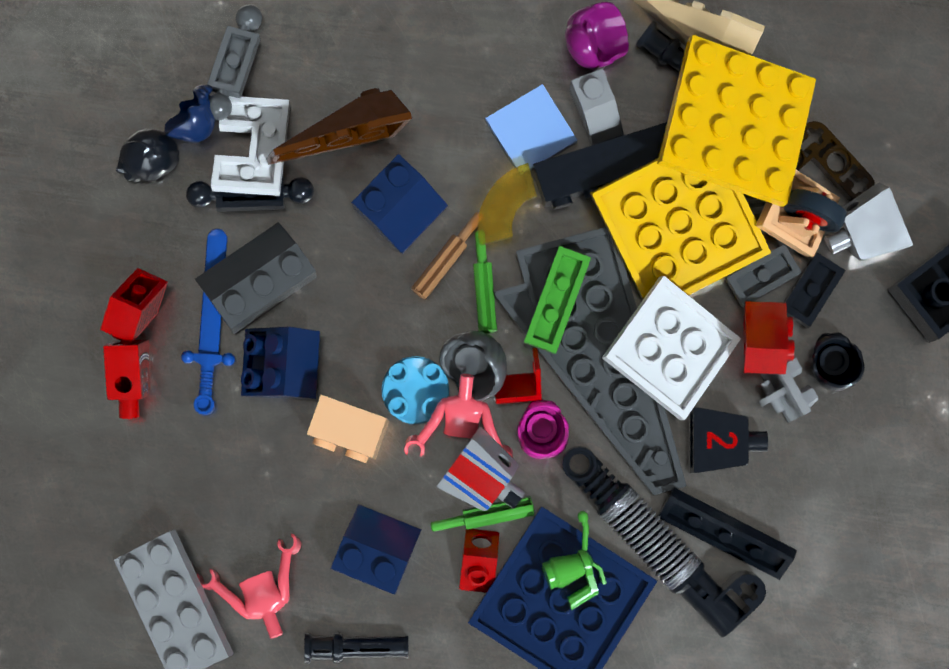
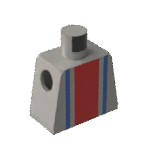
(482, 474)

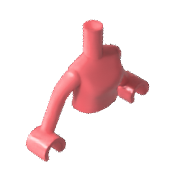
(461, 417)
(260, 592)

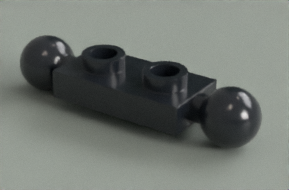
(298, 190)

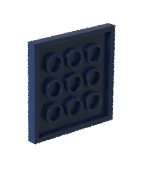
(538, 620)

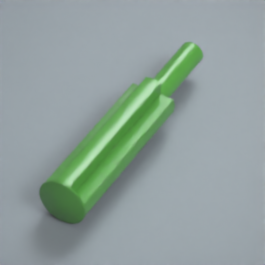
(484, 290)
(497, 513)

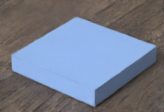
(531, 128)

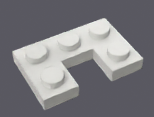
(268, 123)

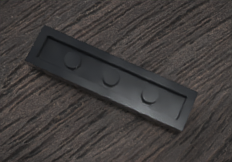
(727, 533)

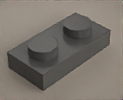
(763, 275)

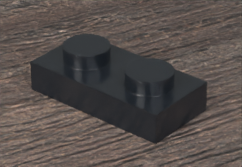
(813, 289)

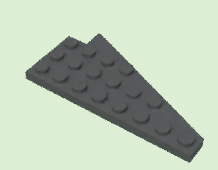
(603, 306)

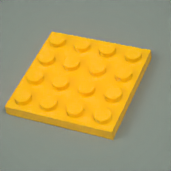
(737, 121)
(678, 228)

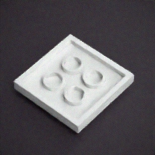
(671, 348)

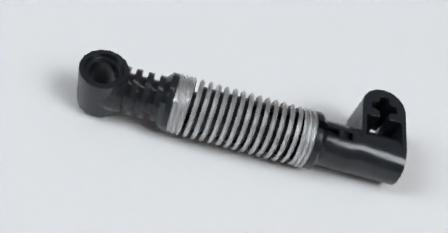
(679, 569)

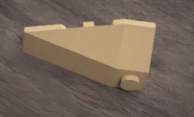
(696, 20)

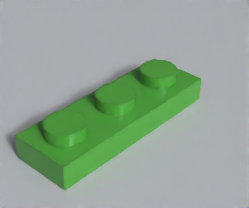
(557, 300)

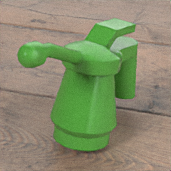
(566, 569)

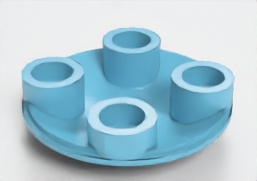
(414, 389)

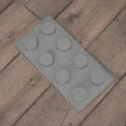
(173, 604)

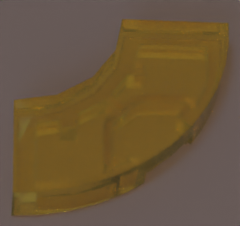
(502, 204)

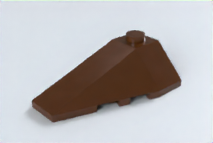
(362, 121)

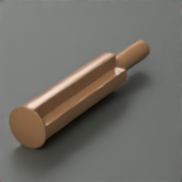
(444, 260)

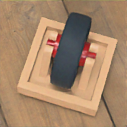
(805, 217)

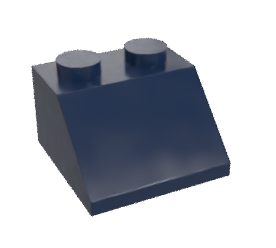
(399, 204)
(376, 549)

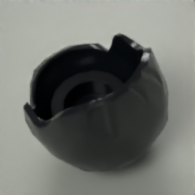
(147, 156)
(837, 362)

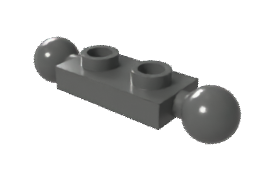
(234, 61)

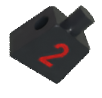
(722, 440)

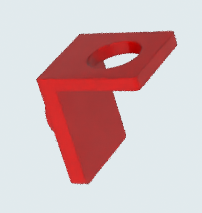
(522, 386)
(479, 563)

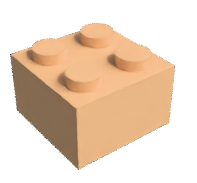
(347, 427)

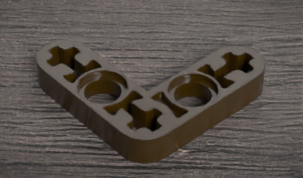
(830, 145)

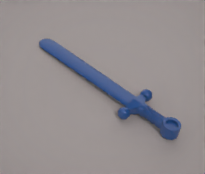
(210, 326)

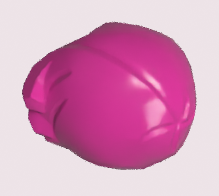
(543, 430)

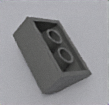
(256, 277)

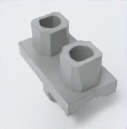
(785, 394)

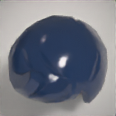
(195, 118)

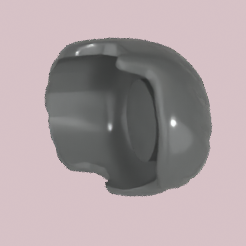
(475, 355)

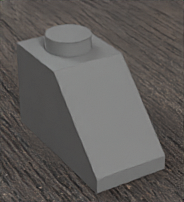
(596, 107)

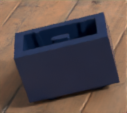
(280, 363)

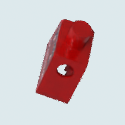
(127, 361)

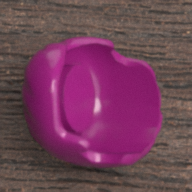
(596, 35)

